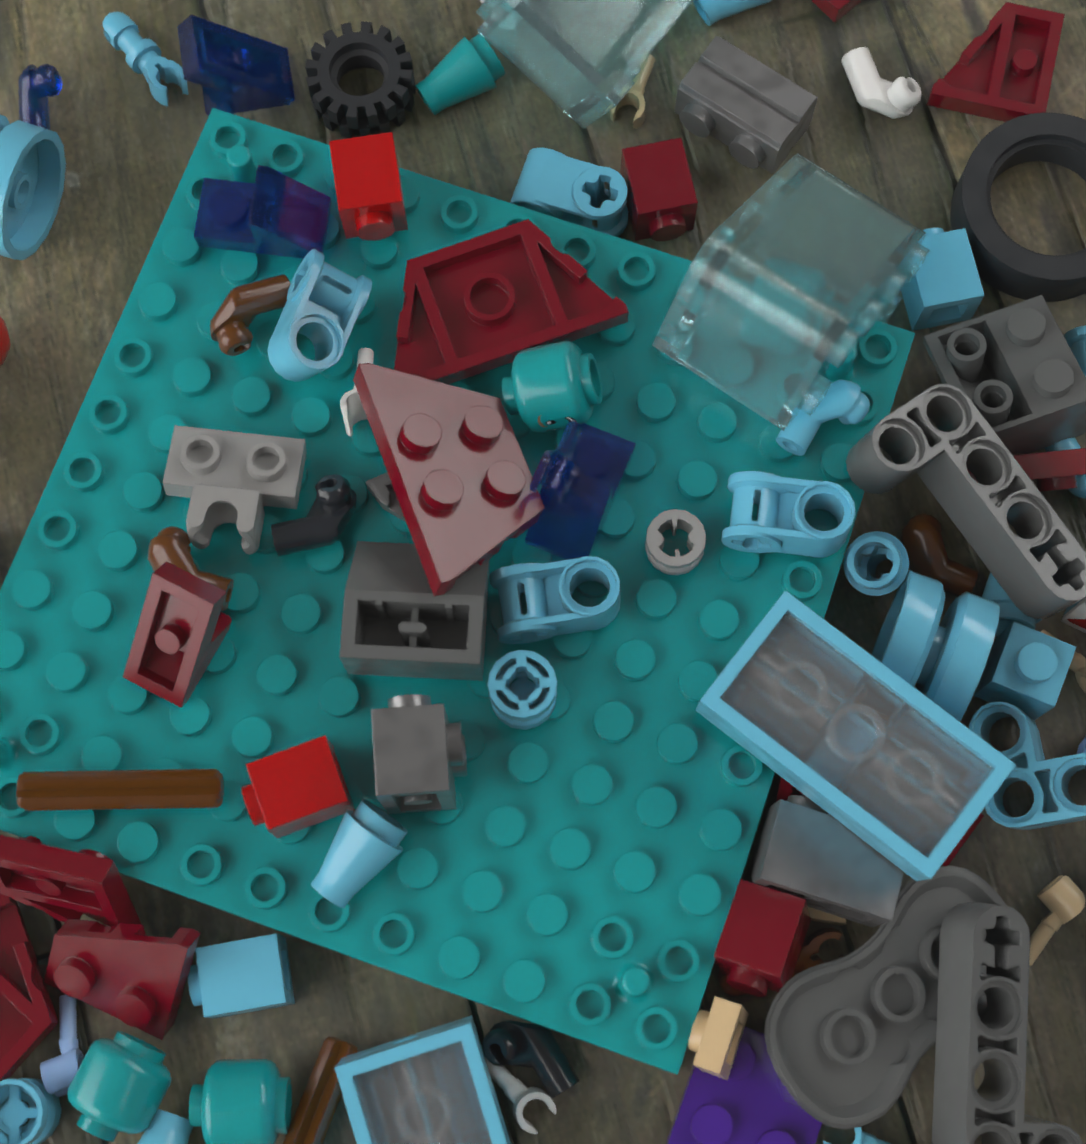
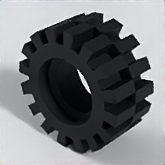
(352, 52)

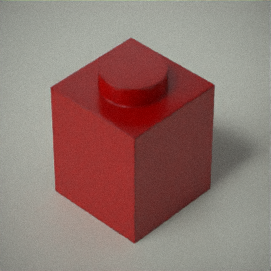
(368, 186)
(296, 788)

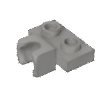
(232, 479)

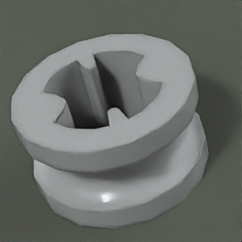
(674, 520)

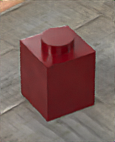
(659, 190)
(761, 938)

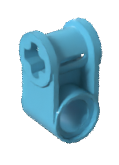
(573, 191)
(324, 309)
(781, 515)
(550, 600)

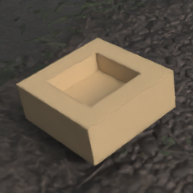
(717, 1037)

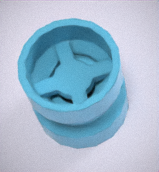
(523, 703)
(14, 1113)

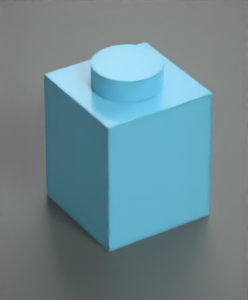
(947, 283)
(1025, 670)
(241, 976)

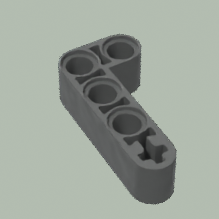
(1038, 567)
(994, 1040)

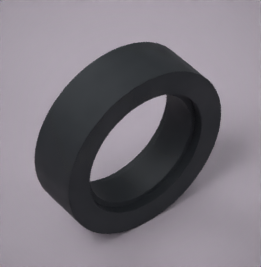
(998, 258)

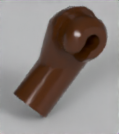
(240, 308)
(173, 546)
(929, 557)

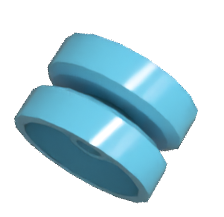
(29, 186)
(943, 657)

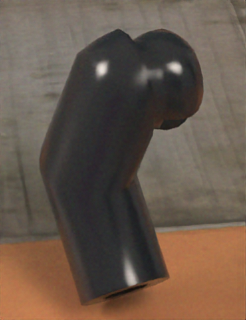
(324, 521)
(530, 1047)

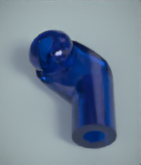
(34, 88)

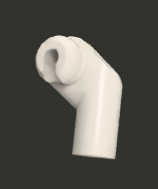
(875, 93)

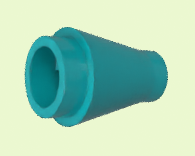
(461, 75)

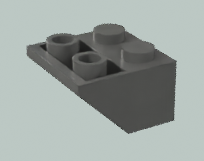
(1015, 374)
(399, 626)

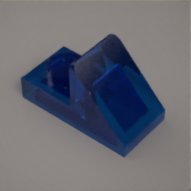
(234, 67)
(262, 217)
(574, 526)

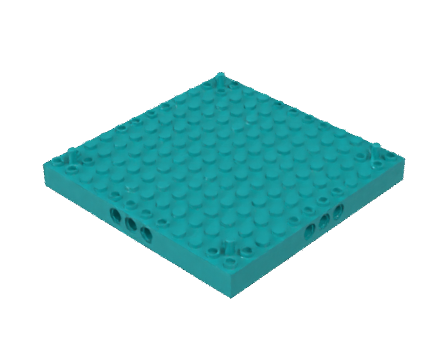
(580, 850)

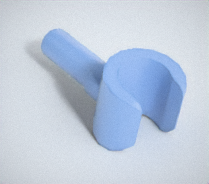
(60, 1070)

